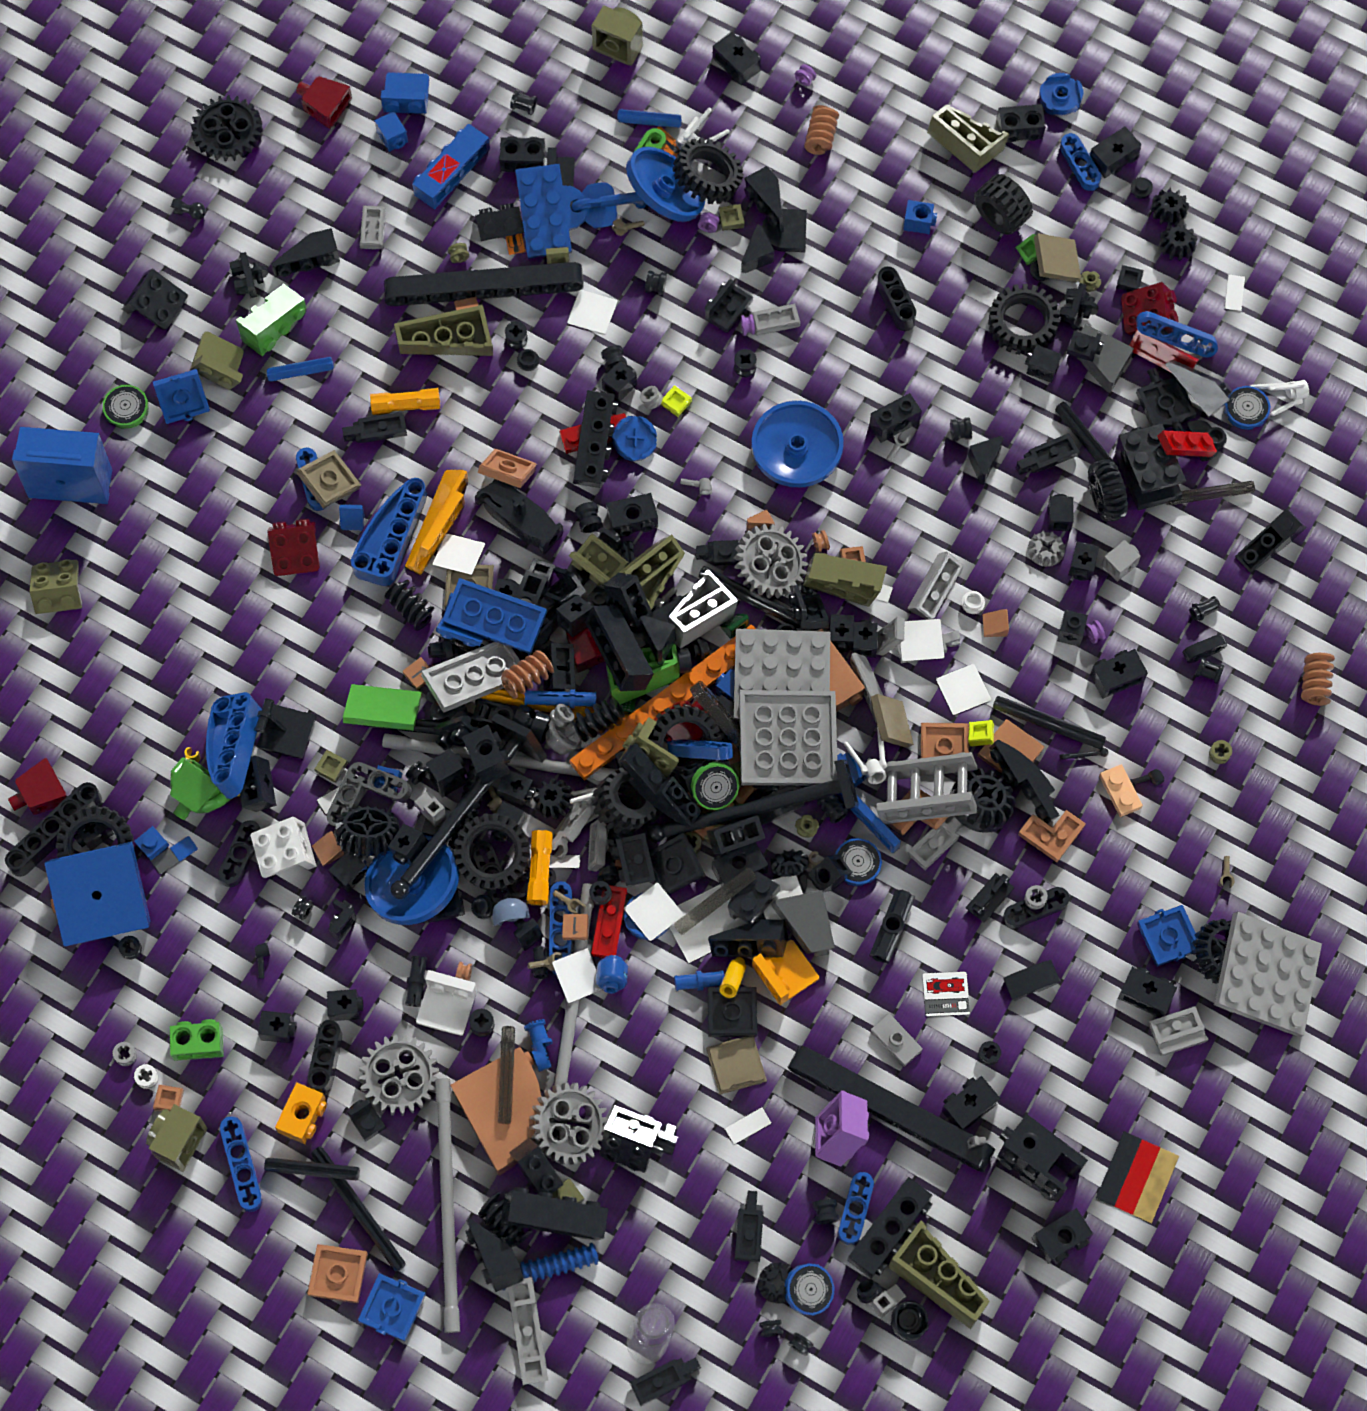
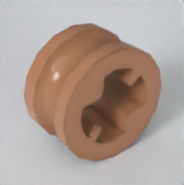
(821, 541)
(464, 971)

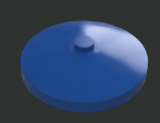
(654, 182)
(797, 443)
(427, 895)

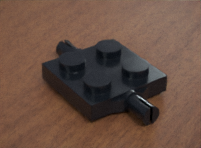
(1165, 402)

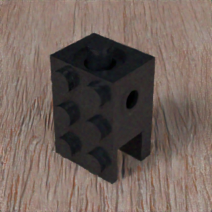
(1147, 468)
(1032, 1154)

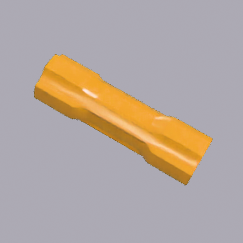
(386, 403)
(539, 870)

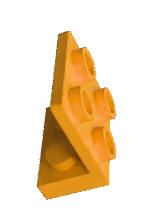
(786, 974)

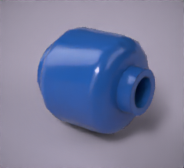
(611, 974)

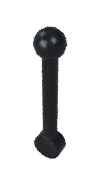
(1103, 752)

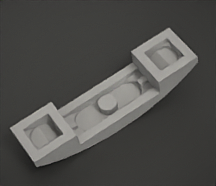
(527, 1332)

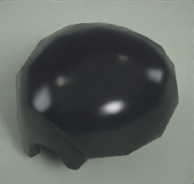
(909, 1320)

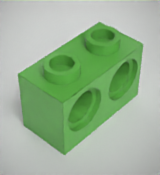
(196, 1047)

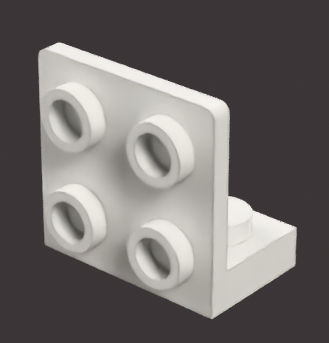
(283, 847)
(446, 1003)

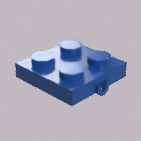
(181, 396)
(1168, 935)
(392, 1307)

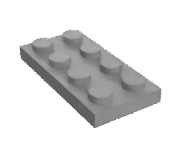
(469, 675)

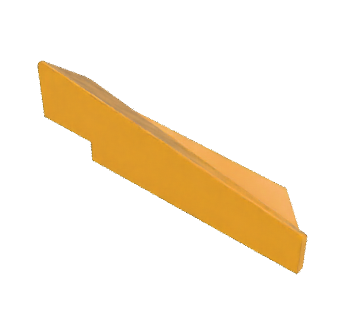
(441, 515)

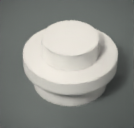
(973, 602)

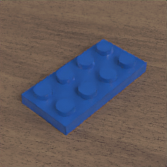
(494, 616)

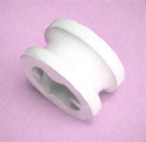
(149, 1069)

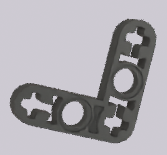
(360, 784)

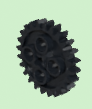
(212, 139)

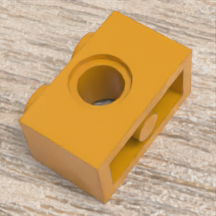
(301, 1098)

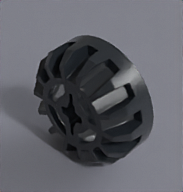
(987, 818)

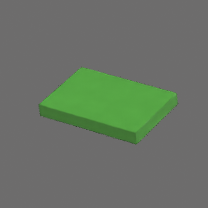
(382, 707)

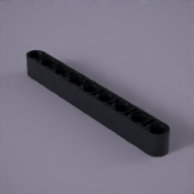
(483, 284)
(891, 1108)

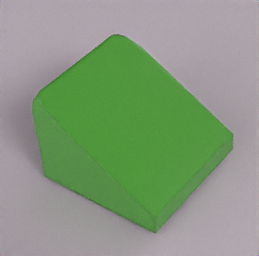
(1027, 250)

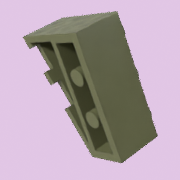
(966, 139)
(656, 566)
(845, 578)

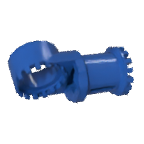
(539, 1042)

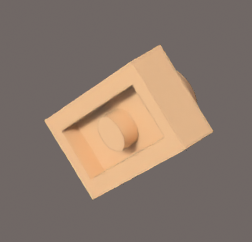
(1120, 790)

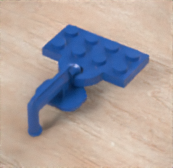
(548, 212)

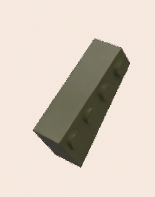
(446, 334)
(938, 1276)

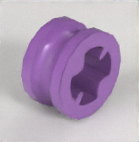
(805, 75)
(708, 222)
(747, 325)
(1095, 632)

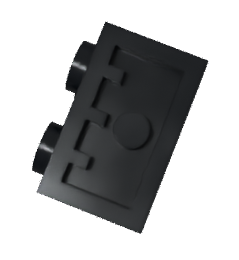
(156, 299)
(629, 1139)

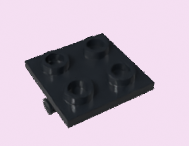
(284, 729)

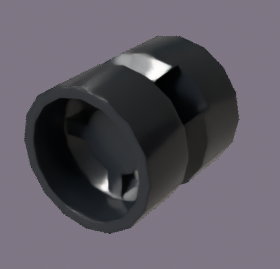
(537, 723)

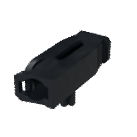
(519, 515)

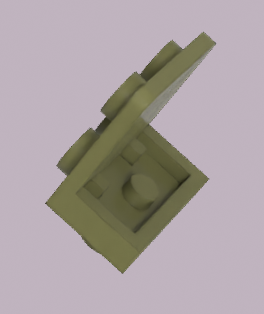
(218, 360)
(598, 560)
(55, 586)
(660, 757)

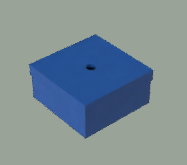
(62, 465)
(97, 894)

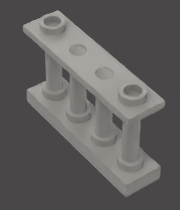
(928, 807)

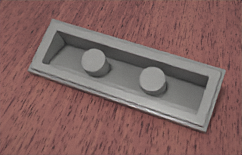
(935, 586)
(865, 674)

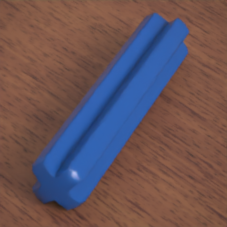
(649, 118)
(300, 369)

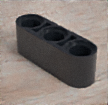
(896, 307)
(322, 1045)

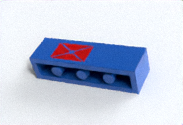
(451, 166)

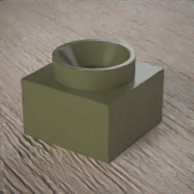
(617, 34)
(175, 1136)

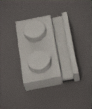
(1178, 1031)

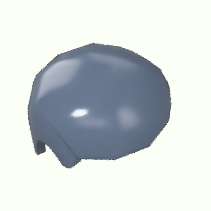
(509, 910)

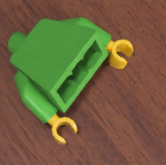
(193, 787)

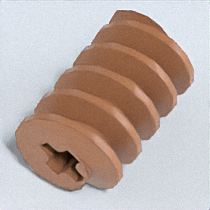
(821, 130)
(526, 672)
(1315, 680)

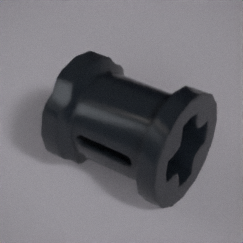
(523, 102)
(1209, 670)

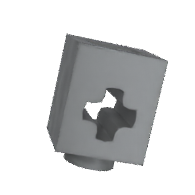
(1121, 560)

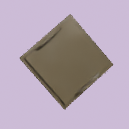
(736, 1064)

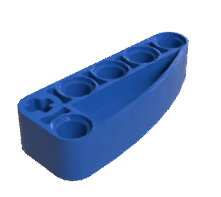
(381, 536)
(231, 741)

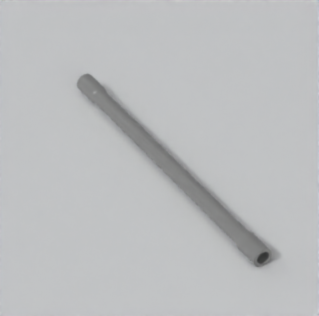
(403, 743)
(571, 1009)
(451, 1310)

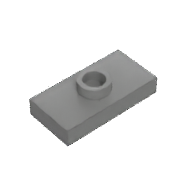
(373, 227)
(776, 319)
(890, 636)
(597, 846)
(896, 1039)

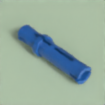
(558, 697)

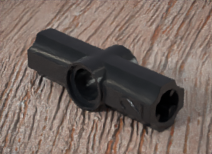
(886, 938)

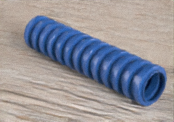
(559, 1262)

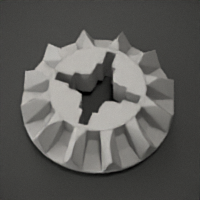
(1046, 558)

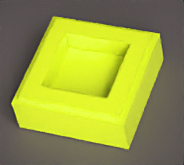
(676, 401)
(981, 733)

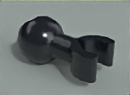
(196, 210)

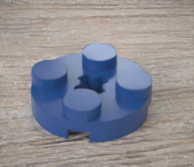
(1060, 105)

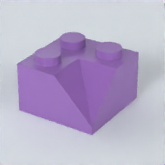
(841, 1128)

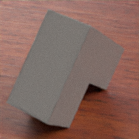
(431, 809)
(887, 1301)

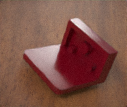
(1152, 298)
(293, 547)

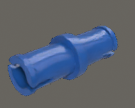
(698, 980)

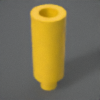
(733, 978)

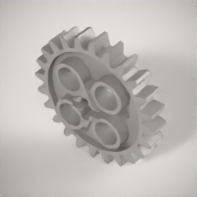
(751, 552)
(390, 1054)
(571, 1100)

